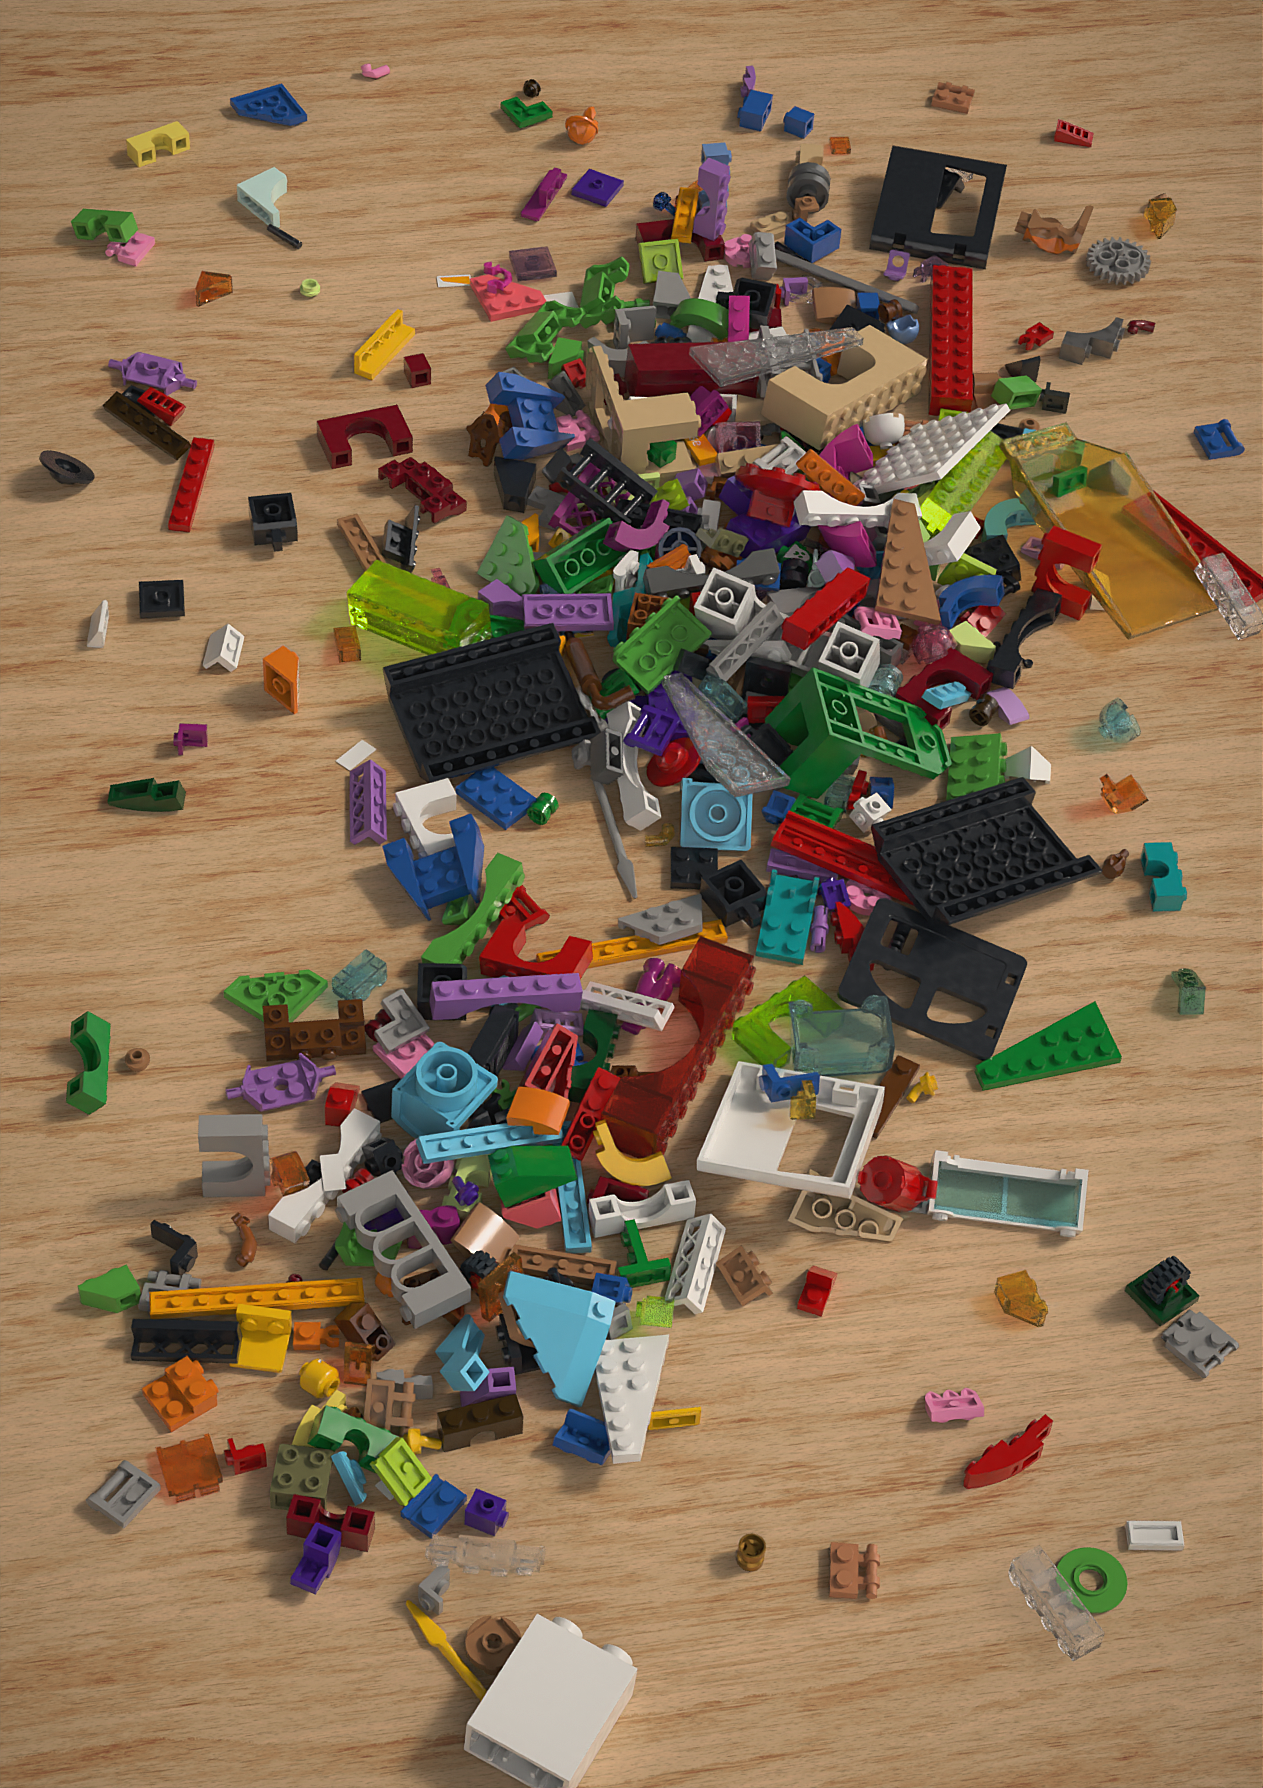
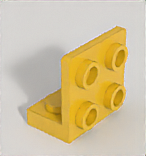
(264, 1337)

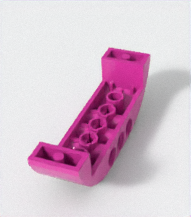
(849, 454)

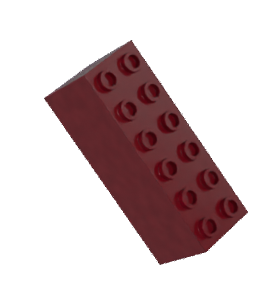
(670, 370)

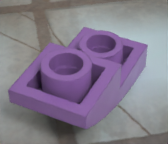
(748, 81)

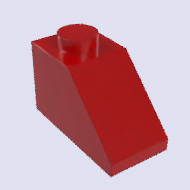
(340, 1103)

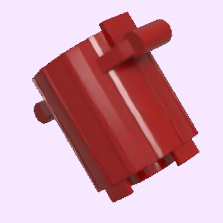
(895, 1184)

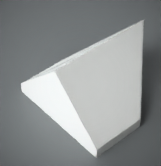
(1028, 764)

